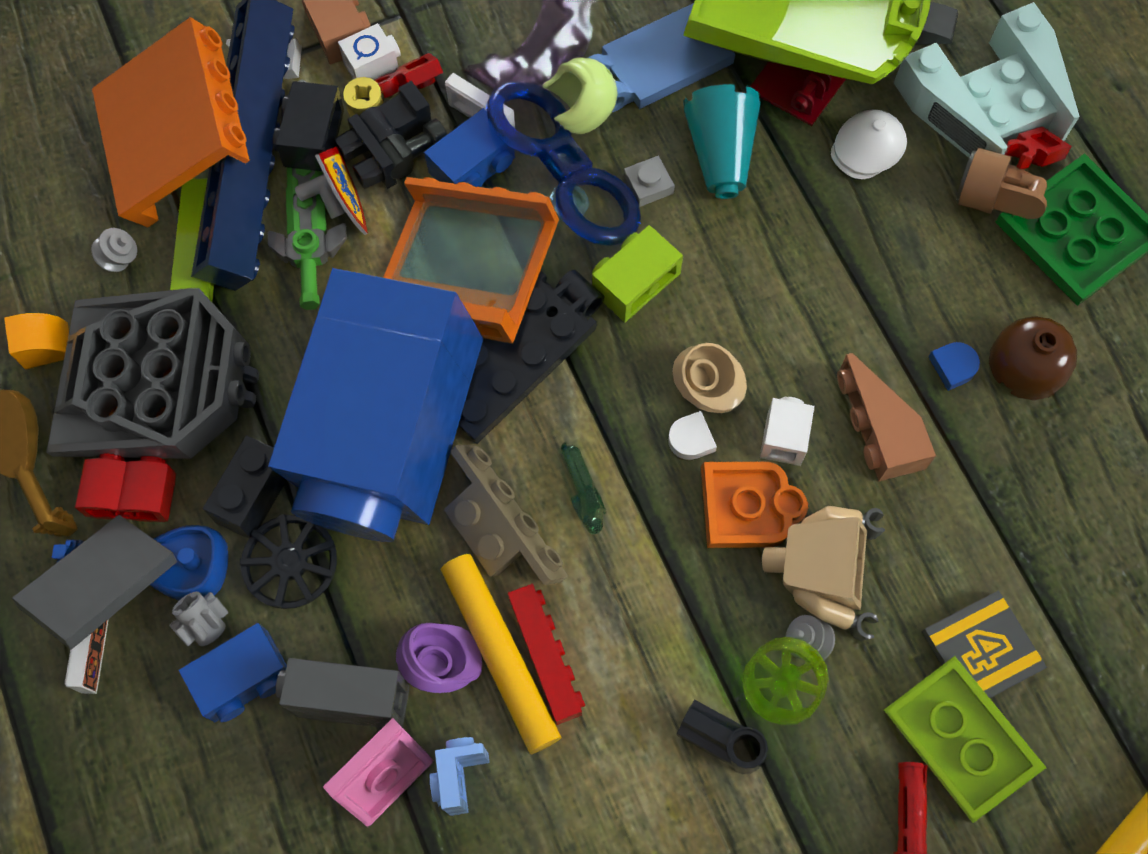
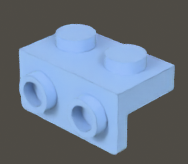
(449, 782)

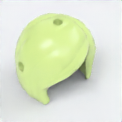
(587, 90)

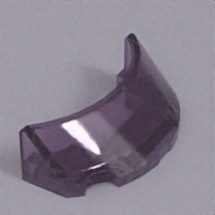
(557, 37)

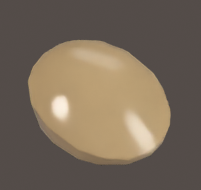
(710, 378)

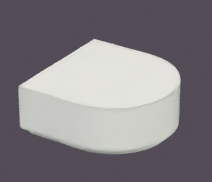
(691, 437)

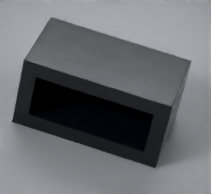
(308, 124)
(245, 489)

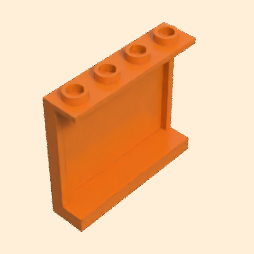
(167, 118)

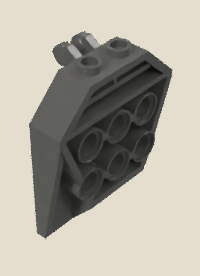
(199, 393)

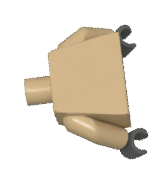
(827, 565)

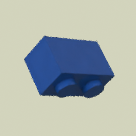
(469, 153)
(234, 674)

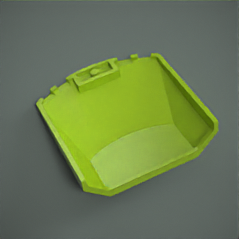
(823, 36)

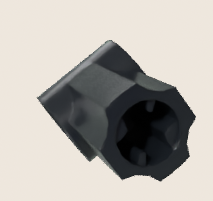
(718, 734)

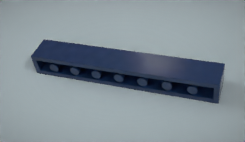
(235, 190)

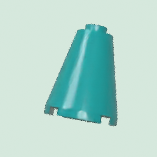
(723, 135)

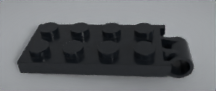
(511, 371)

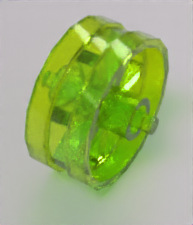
(785, 681)

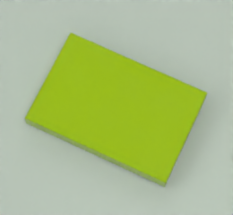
(964, 739)

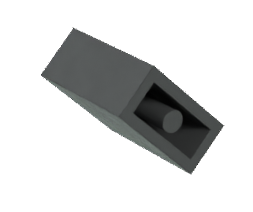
(342, 693)

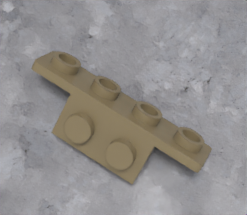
(496, 524)

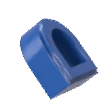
(955, 364)

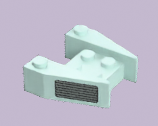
(1001, 99)

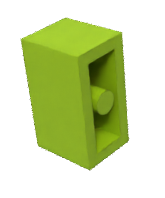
(637, 272)

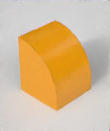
(36, 338)

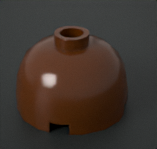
(1033, 357)

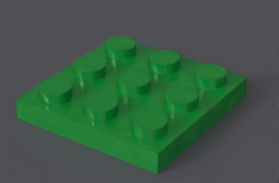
(1085, 233)

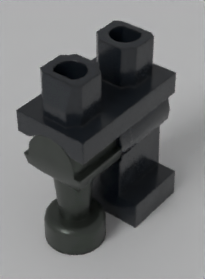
(385, 137)

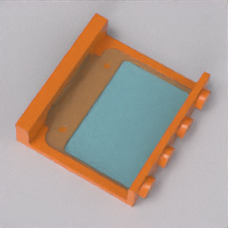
(477, 245)

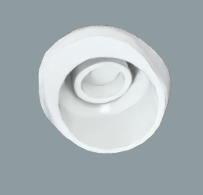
(869, 144)

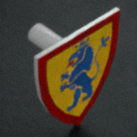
(335, 188)

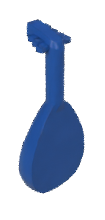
(199, 556)

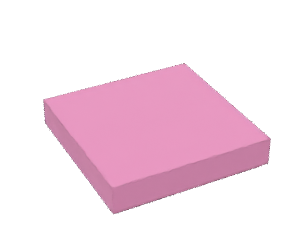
(378, 773)

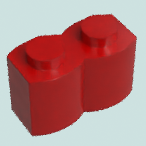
(127, 489)

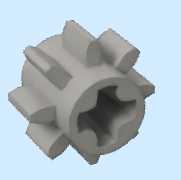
(198, 618)

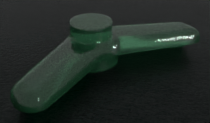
(588, 502)

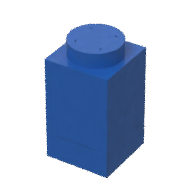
(376, 404)

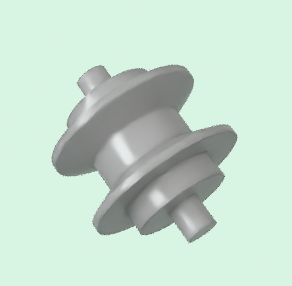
(114, 250)
(814, 632)

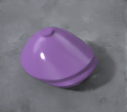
(438, 657)

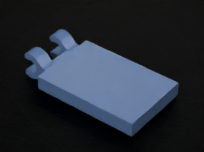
(660, 60)

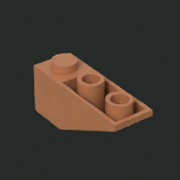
(890, 428)

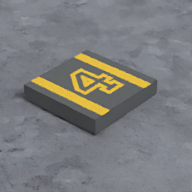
(987, 644)

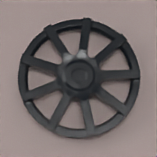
(287, 561)

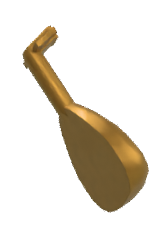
(18, 458)

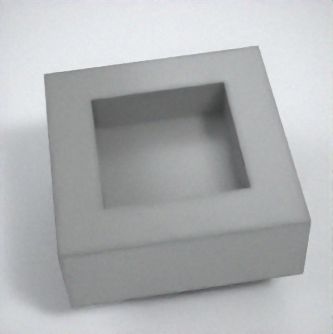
(649, 180)

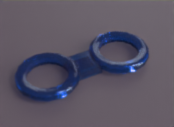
(565, 162)

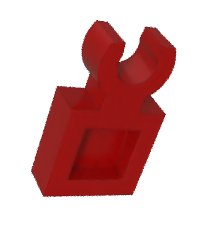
(419, 71)
(1037, 147)

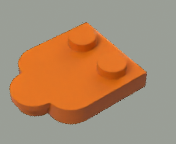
(749, 504)

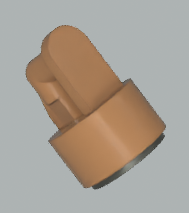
(995, 184)

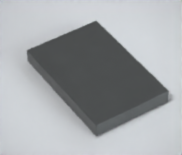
(94, 581)

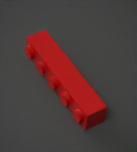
(546, 653)

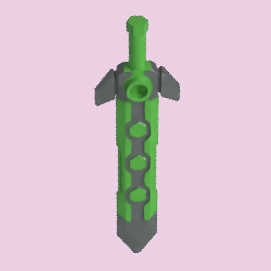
(307, 236)

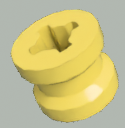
(358, 89)

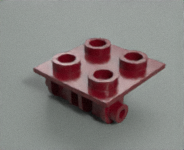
(797, 90)

